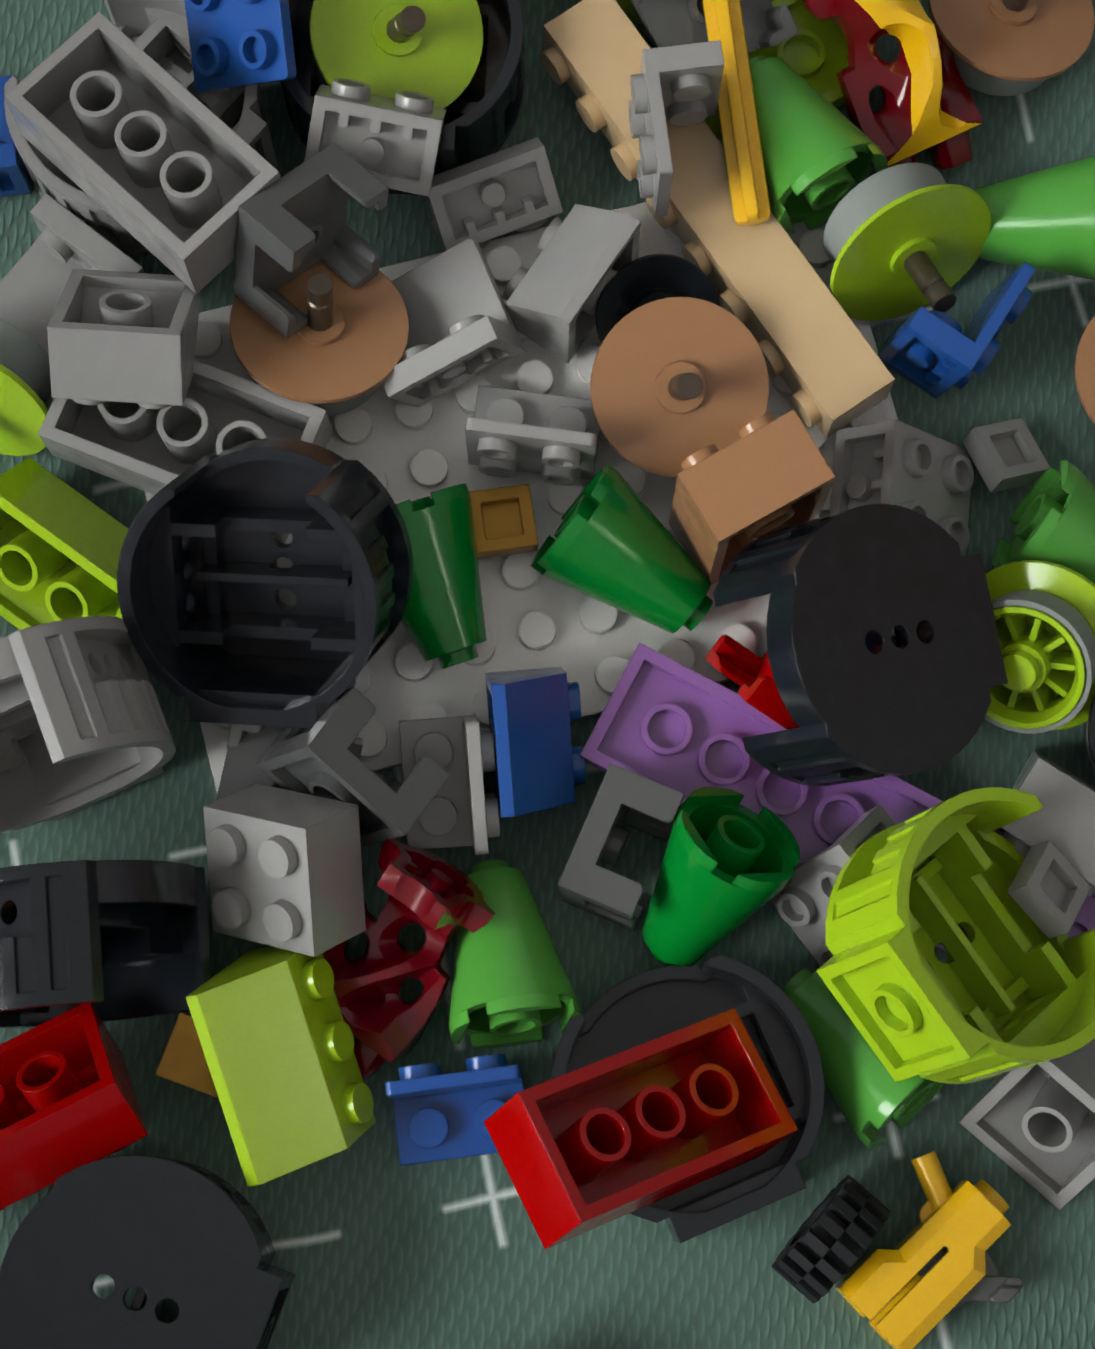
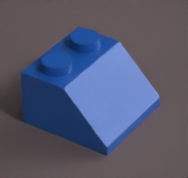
(533, 739)

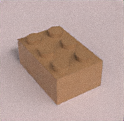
(747, 490)

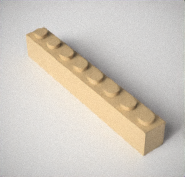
(753, 267)

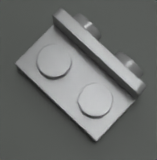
(385, 135)
(494, 195)

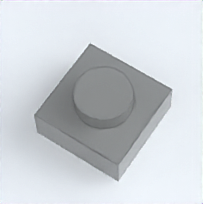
(1005, 454)
(1049, 889)

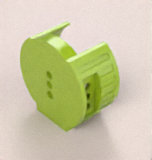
(1002, 993)

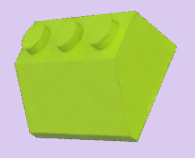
(54, 550)
(281, 1061)

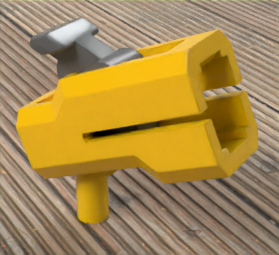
(936, 1263)

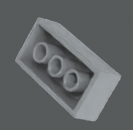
(141, 148)
(158, 445)

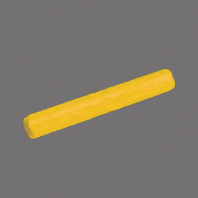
(738, 115)

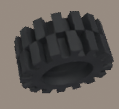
(831, 1239)

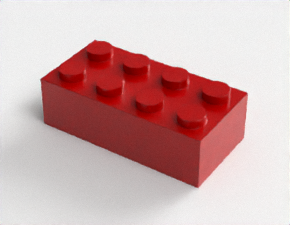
(62, 1102)
(638, 1126)

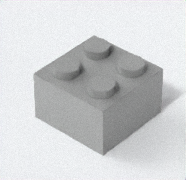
(285, 869)

